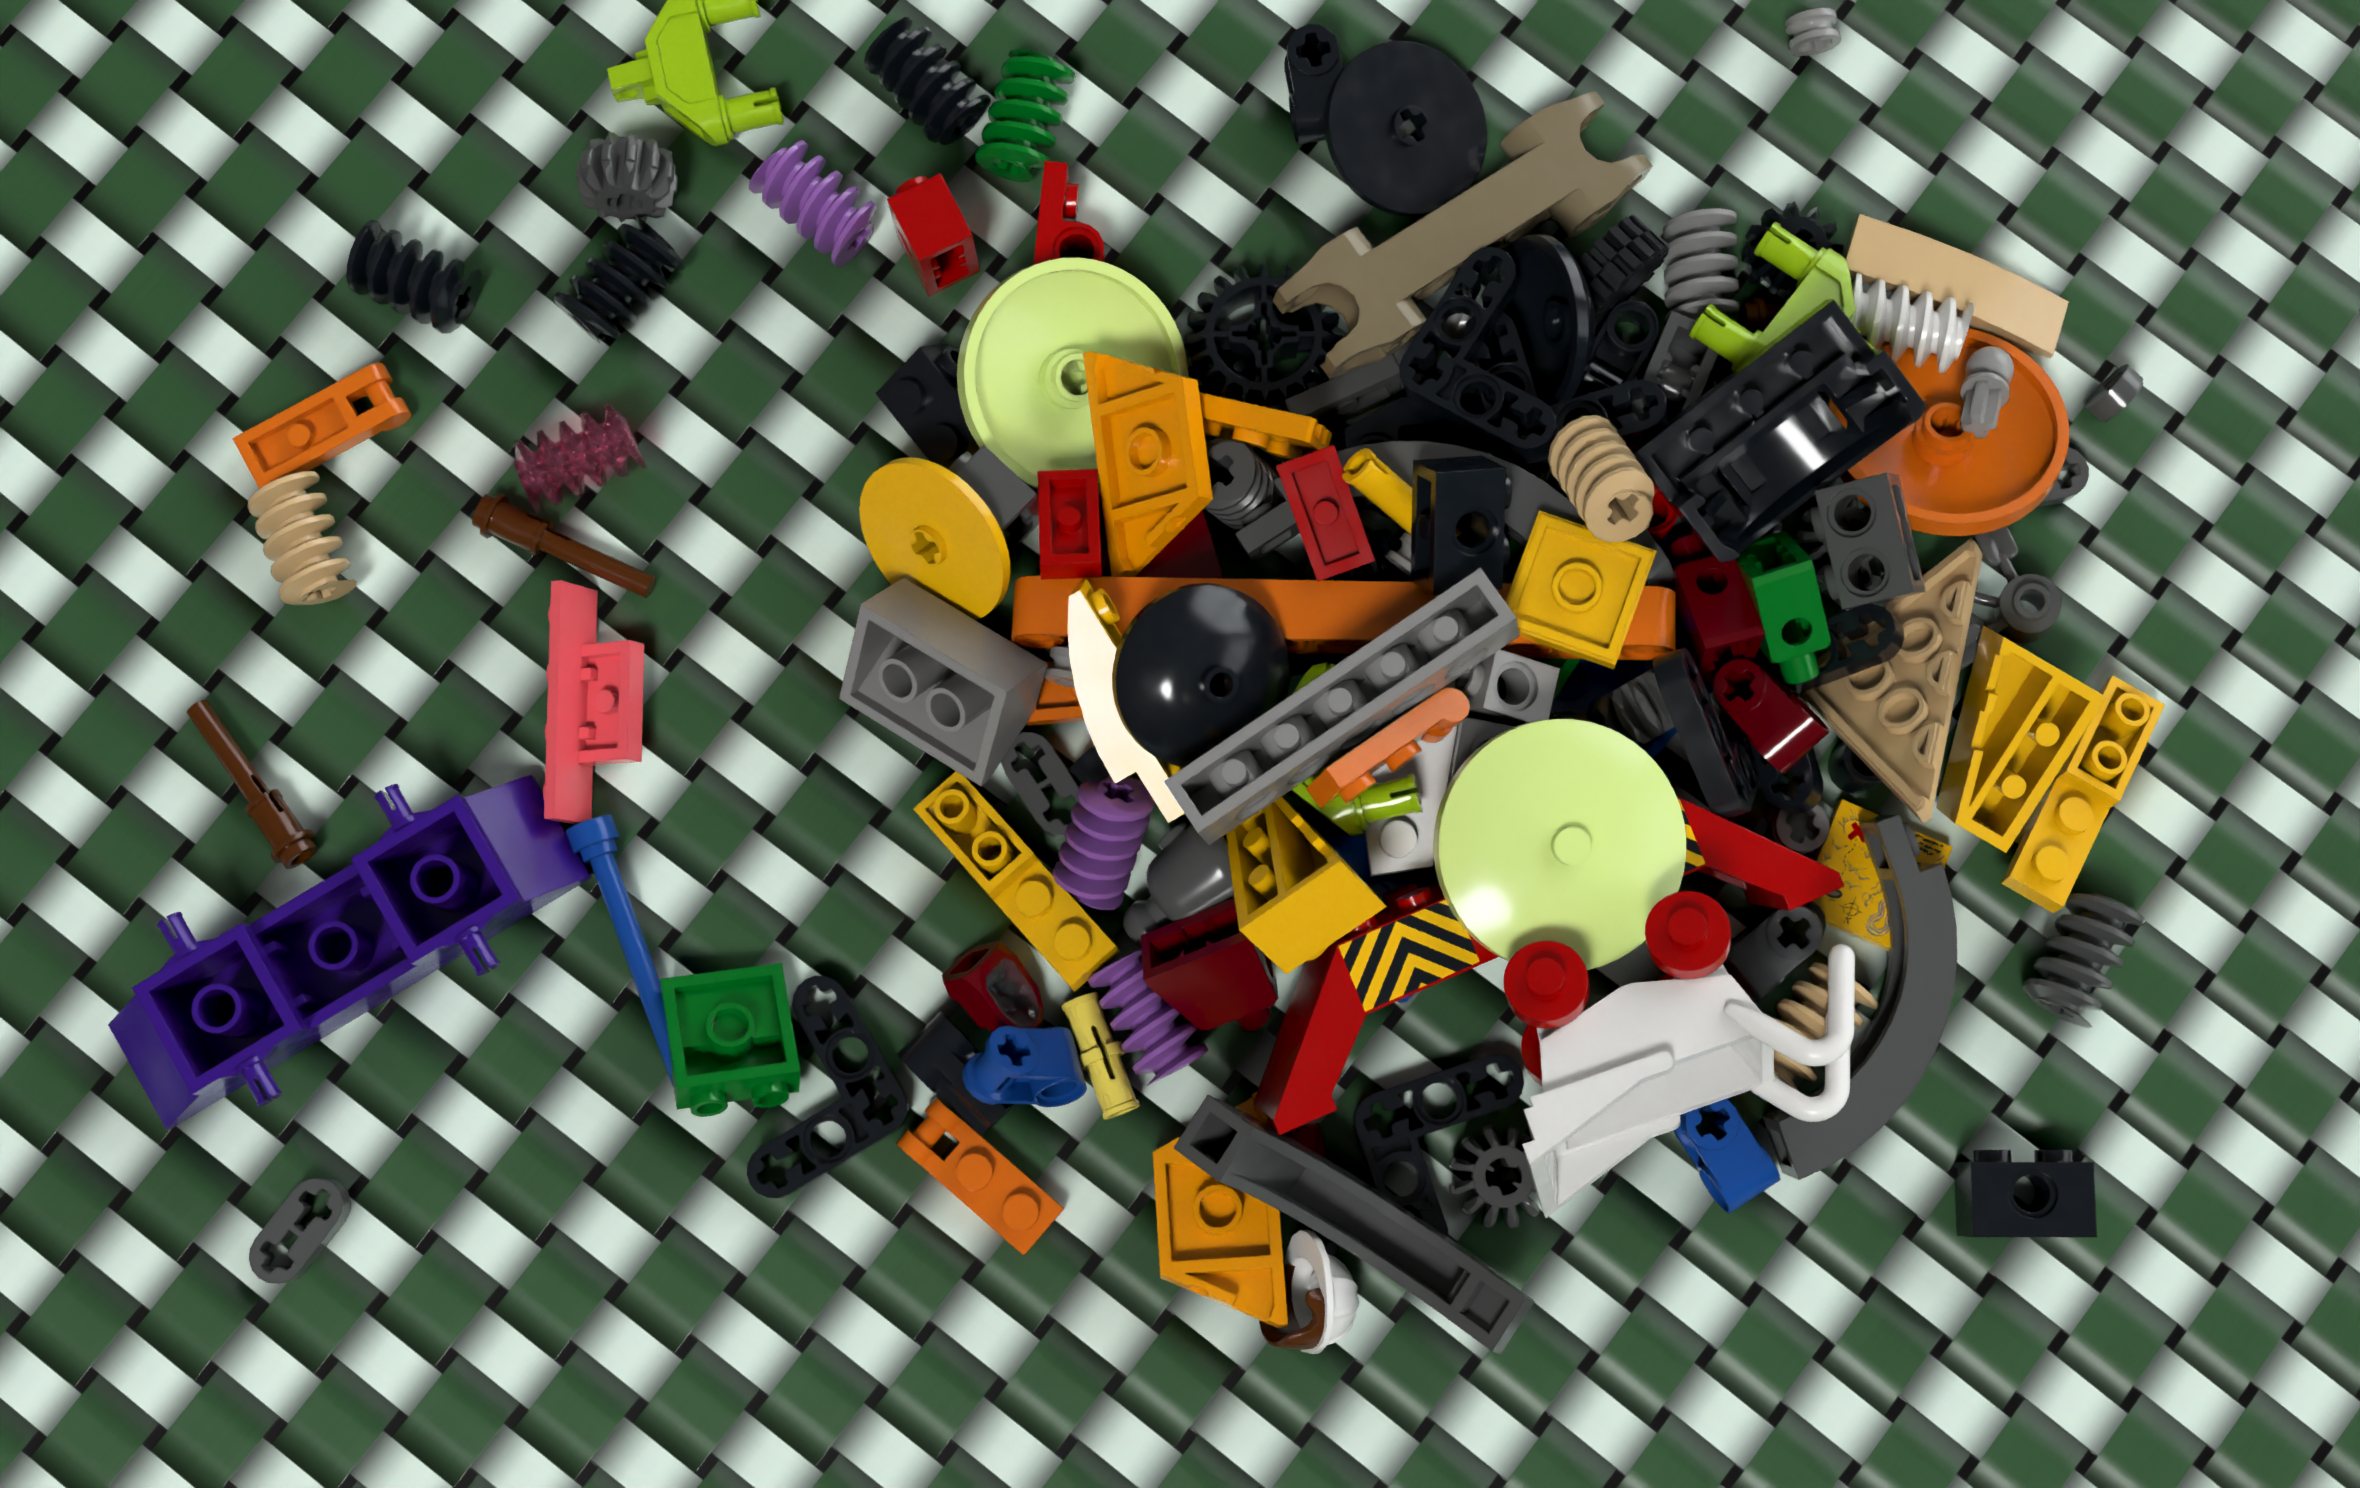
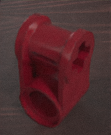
(1773, 718)

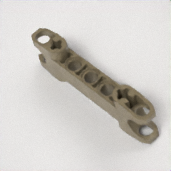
(1382, 284)

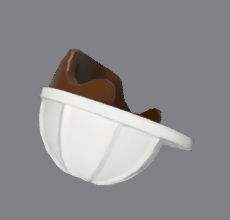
(1318, 1297)

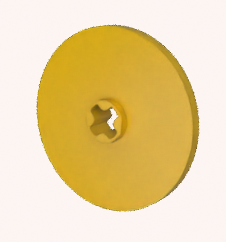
(935, 534)

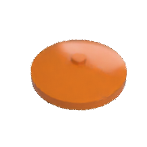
(1967, 482)

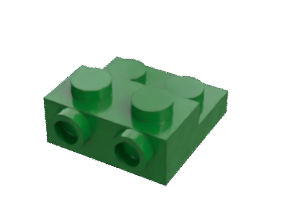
(730, 1038)

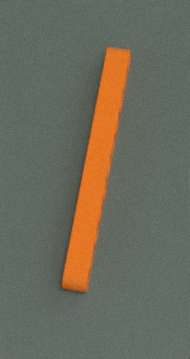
(1310, 613)

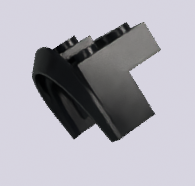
(1776, 432)

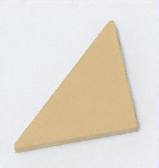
(1903, 708)

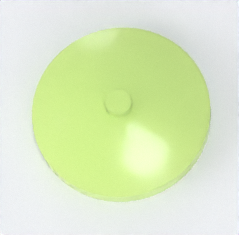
(1025, 360)
(1559, 840)

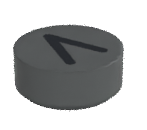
(2114, 393)

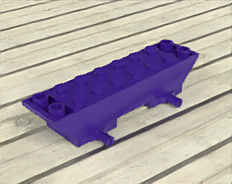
(392, 917)

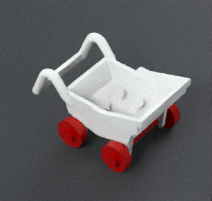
(1657, 1045)

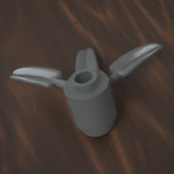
(2008, 614)

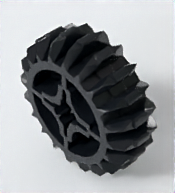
(1240, 340)

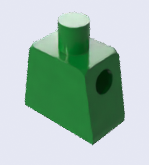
(1787, 604)

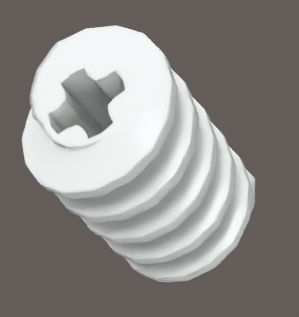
(1910, 325)

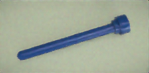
(597, 844)

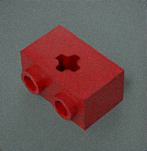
(933, 233)

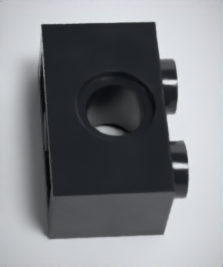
(1440, 496)
(2061, 1205)

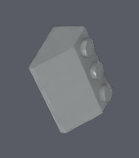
(940, 679)

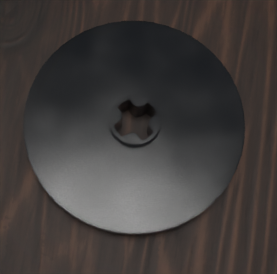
(1374, 99)

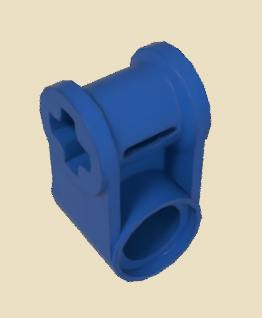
(1026, 1068)
(1730, 1158)

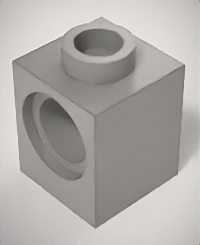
(1528, 689)

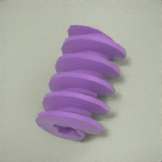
(814, 202)
(1103, 841)
(1148, 1018)

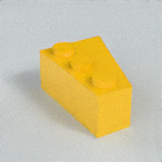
(2011, 738)
(1293, 887)

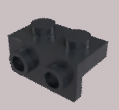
(928, 405)

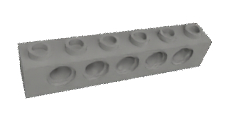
(1344, 706)

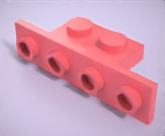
(590, 703)

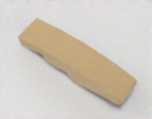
(2003, 300)

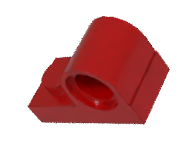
(1058, 203)
(1325, 513)
(1069, 524)

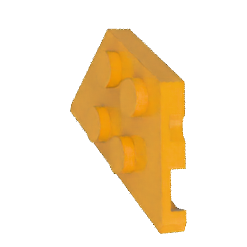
(1263, 427)
(1146, 456)
(1218, 1237)

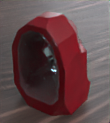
(994, 988)

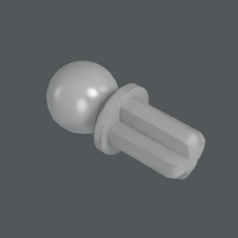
(1985, 389)

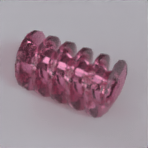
(577, 456)

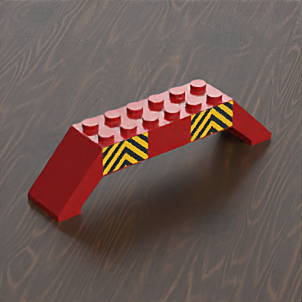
(1423, 943)

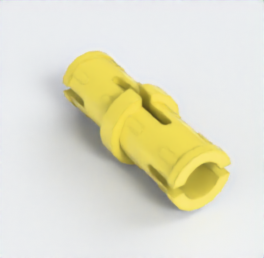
(1100, 1055)

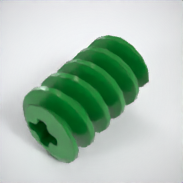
(1022, 113)

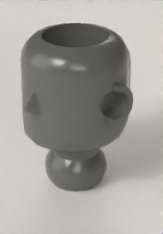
(1181, 881)

